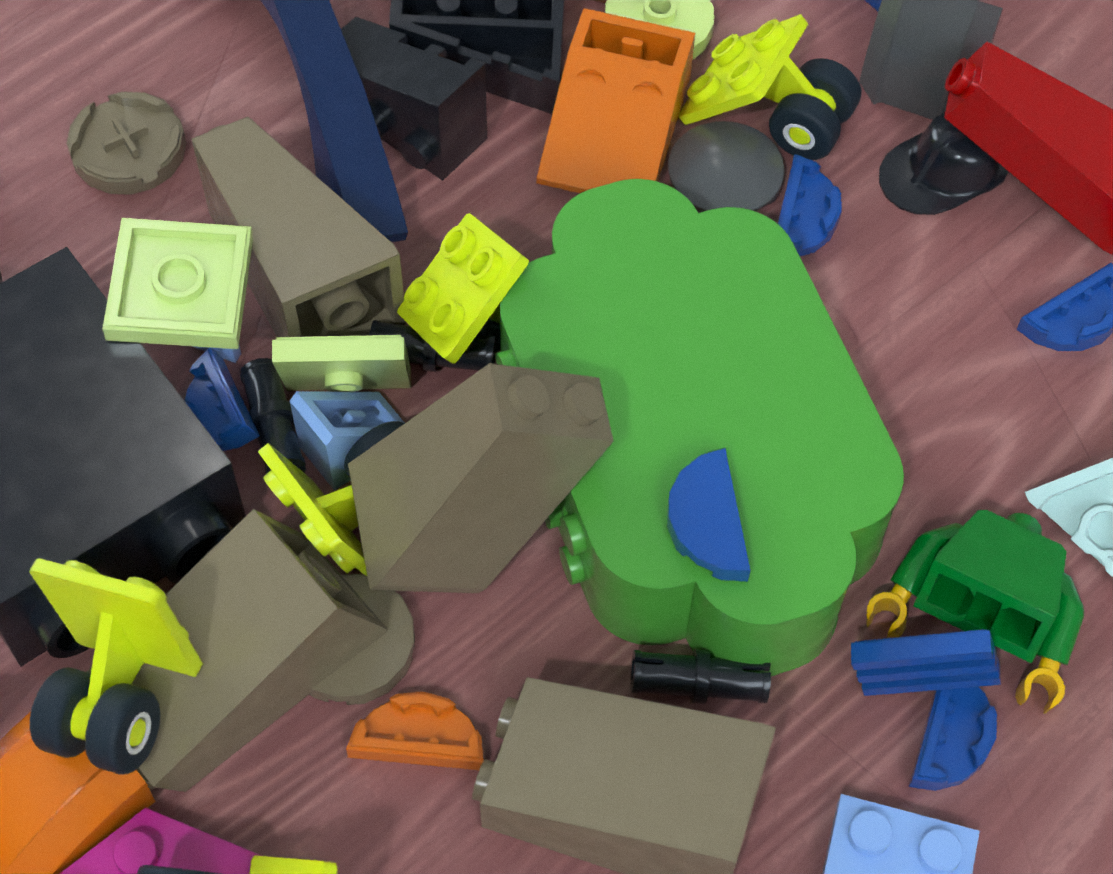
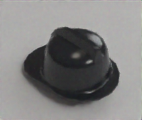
(938, 170)

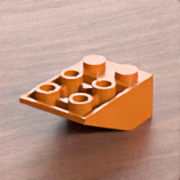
(616, 102)

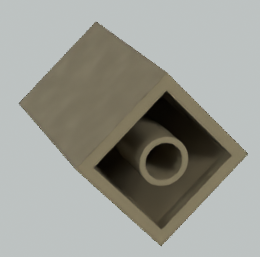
(312, 255)
(475, 477)
(267, 628)
(623, 780)

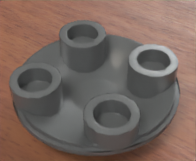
(726, 167)

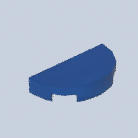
(809, 206)
(1075, 317)
(218, 403)
(706, 518)
(955, 738)

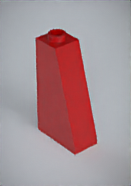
(1040, 134)

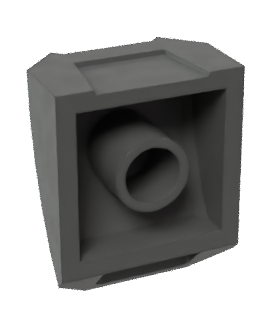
(918, 46)

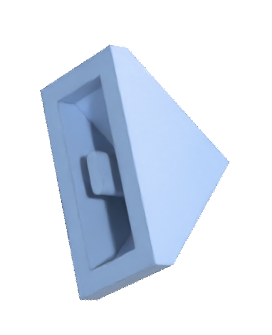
(332, 423)

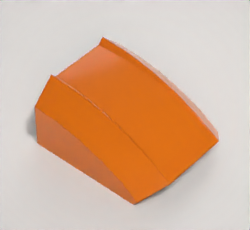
(58, 805)

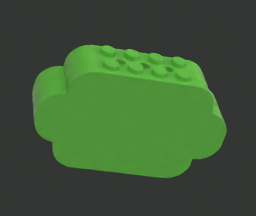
(699, 348)

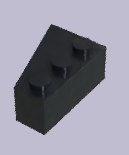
(512, 37)
(419, 98)

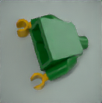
(997, 579)

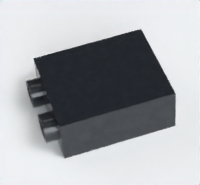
(93, 456)

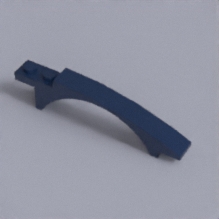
(339, 116)

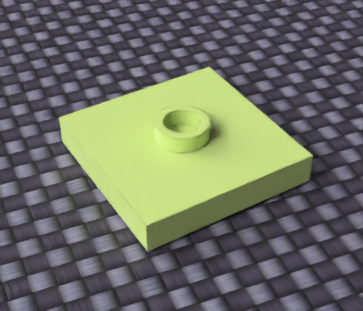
(178, 283)
(342, 362)

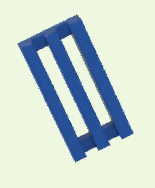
(926, 662)

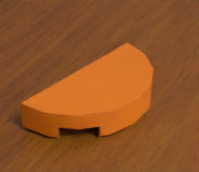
(417, 731)

